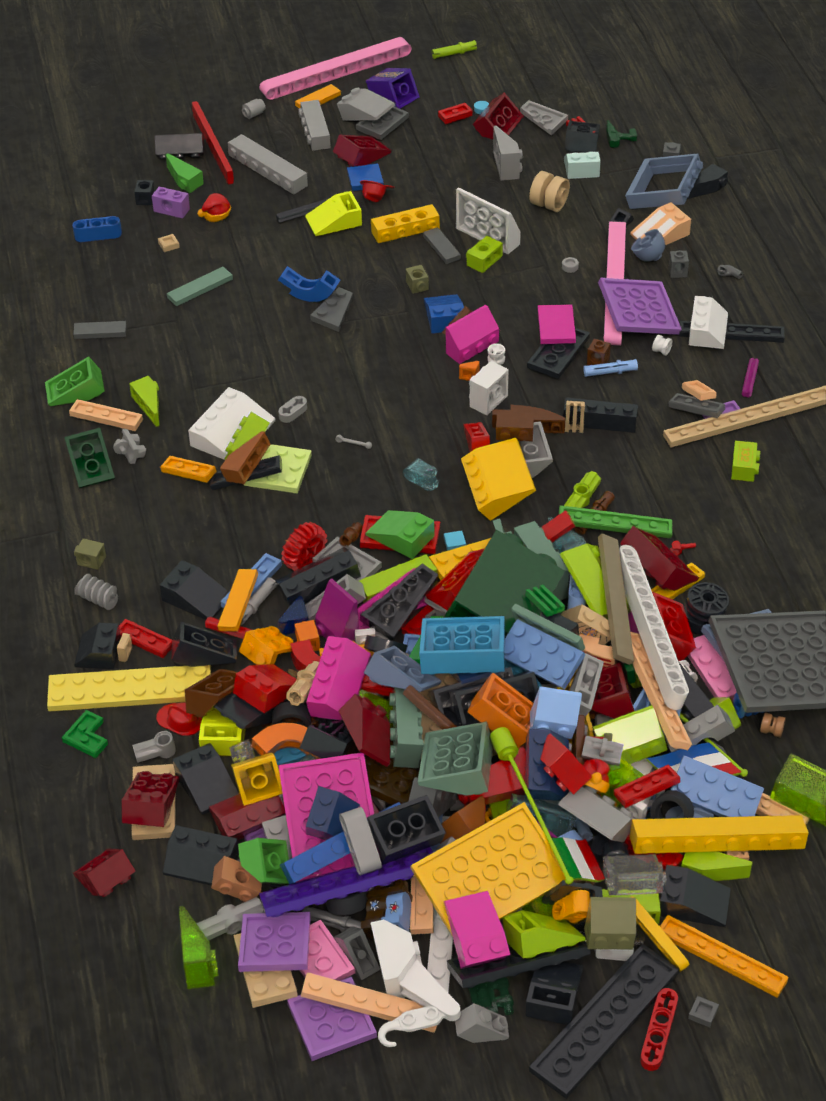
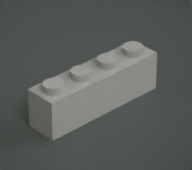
(314, 125)

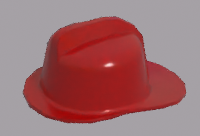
(374, 191)
(177, 720)

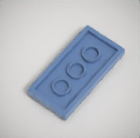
(542, 654)
(717, 790)

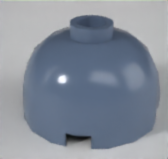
(650, 246)

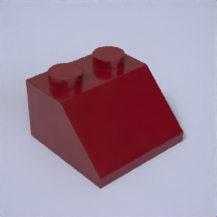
(105, 872)

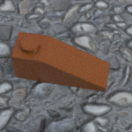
(244, 460)

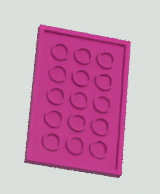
(299, 786)

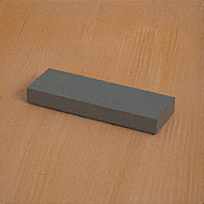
(442, 245)
(100, 329)
(694, 405)

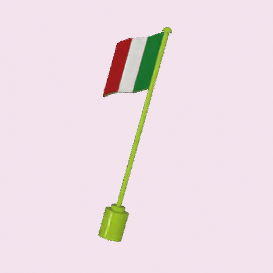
(572, 855)

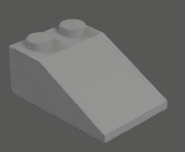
(363, 105)
(506, 155)

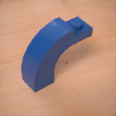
(309, 289)

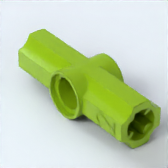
(583, 491)

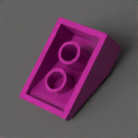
(337, 613)

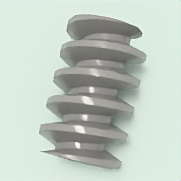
(97, 591)

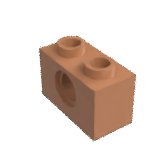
(234, 880)

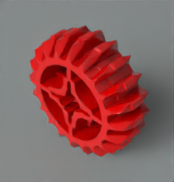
(303, 545)

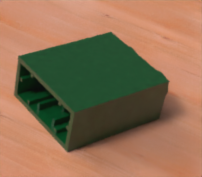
(502, 580)

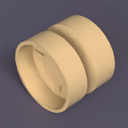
(549, 191)

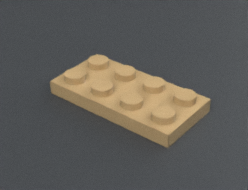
(142, 832)
(268, 986)

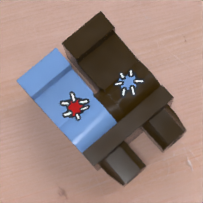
(388, 904)

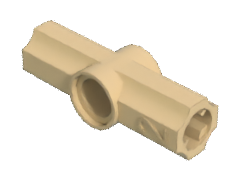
(301, 688)

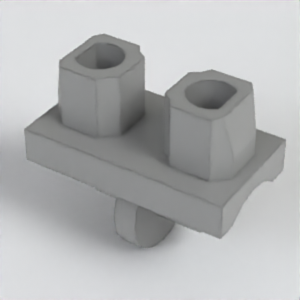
(129, 446)
(603, 750)

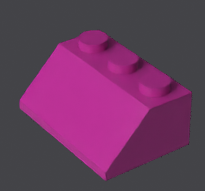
(471, 334)

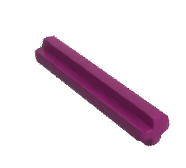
(750, 377)

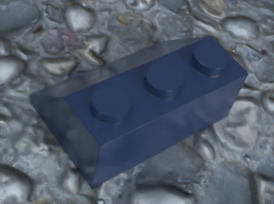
(536, 779)

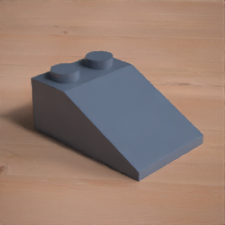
(398, 670)

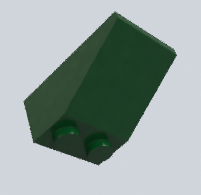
(89, 458)

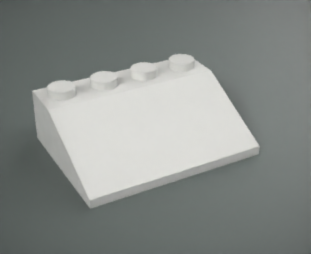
(484, 219)
(221, 420)

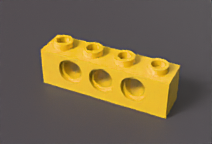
(404, 223)

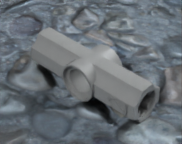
(229, 918)

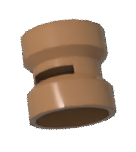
(777, 726)

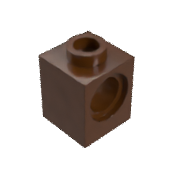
(598, 352)

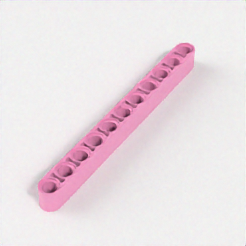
(335, 68)
(615, 270)

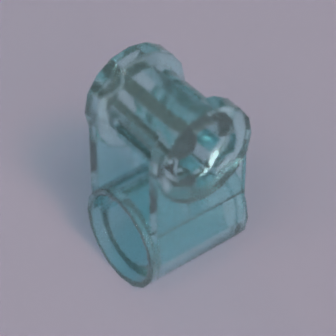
(421, 474)

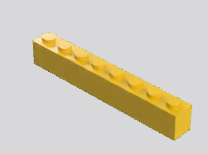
(718, 834)

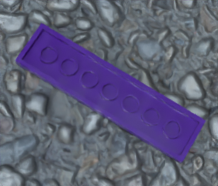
(336, 885)

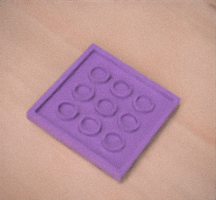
(639, 306)

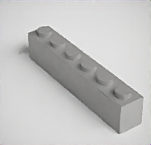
(267, 164)

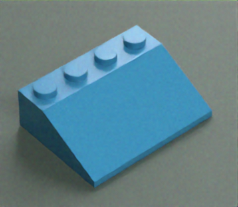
(462, 645)

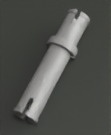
(258, 597)

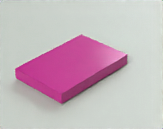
(556, 324)

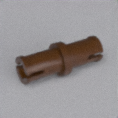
(351, 534)

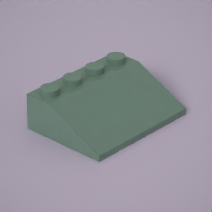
(457, 759)

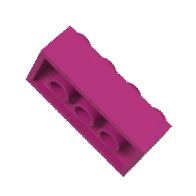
(337, 677)

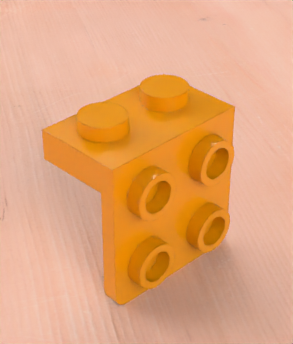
(264, 645)

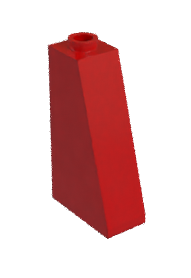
(502, 781)

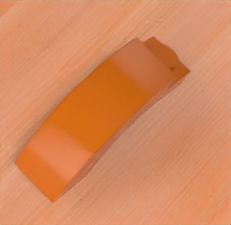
(278, 737)

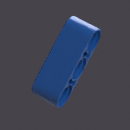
(97, 229)

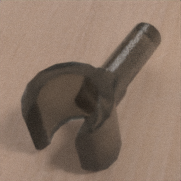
(639, 939)

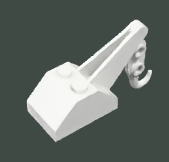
(408, 978)

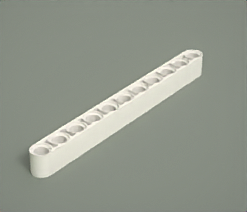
(652, 630)

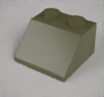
(611, 923)

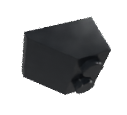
(99, 647)

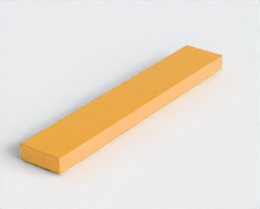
(724, 956)

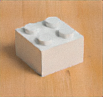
(488, 387)

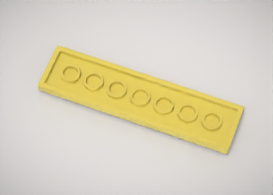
(122, 687)

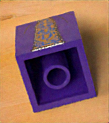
(394, 85)

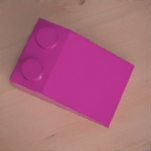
(476, 929)

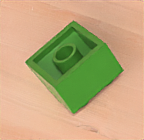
(263, 859)

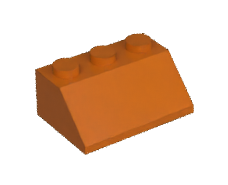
(502, 707)

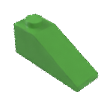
(184, 174)

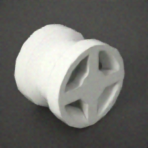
(662, 345)
(496, 353)

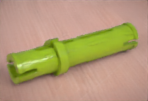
(454, 49)

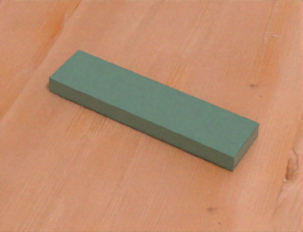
(199, 286)
(547, 627)

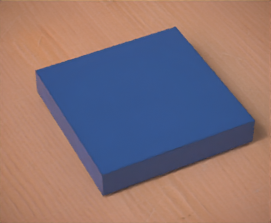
(364, 172)

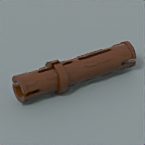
(601, 505)

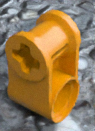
(572, 907)

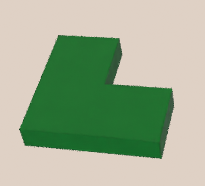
(83, 735)

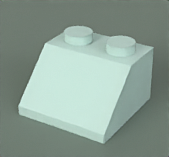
(582, 165)

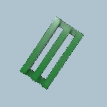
(547, 598)

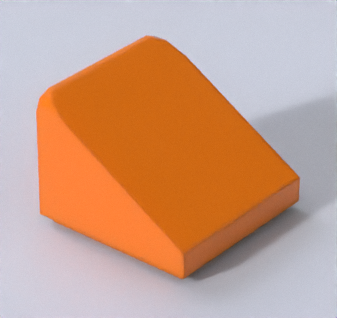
(468, 370)

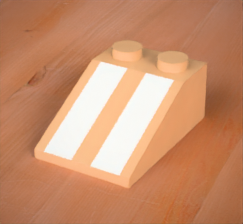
(668, 220)

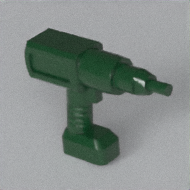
(614, 136)

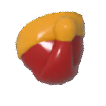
(215, 208)
(599, 771)

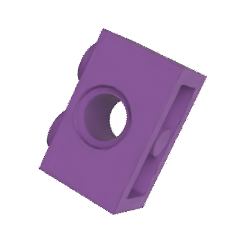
(170, 202)

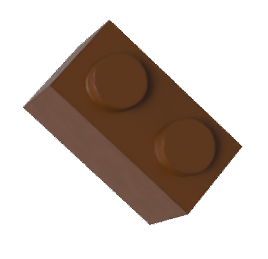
(515, 425)

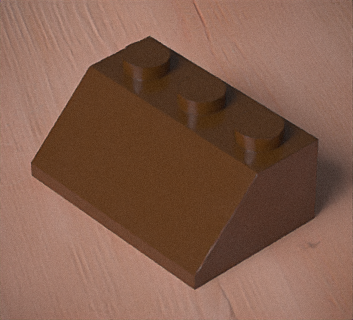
(206, 693)

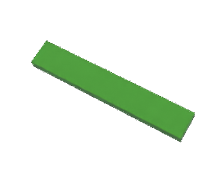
(618, 521)

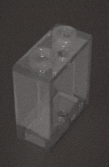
(633, 874)

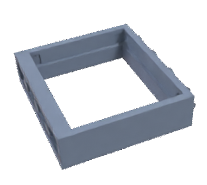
(639, 198)

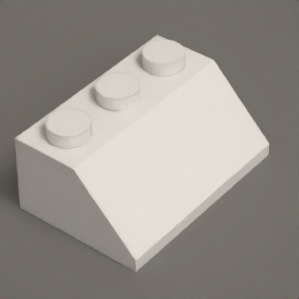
(708, 323)

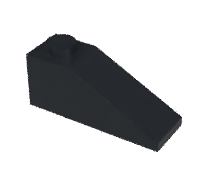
(709, 181)

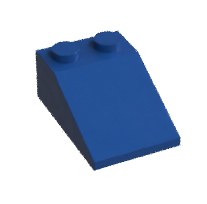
(442, 311)

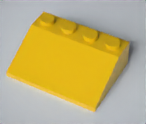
(498, 476)

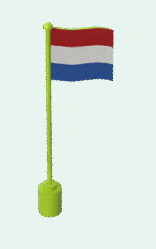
(706, 753)

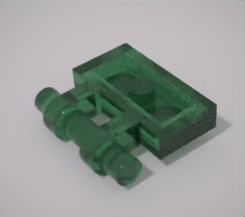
(484, 996)

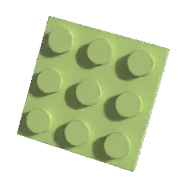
(293, 469)

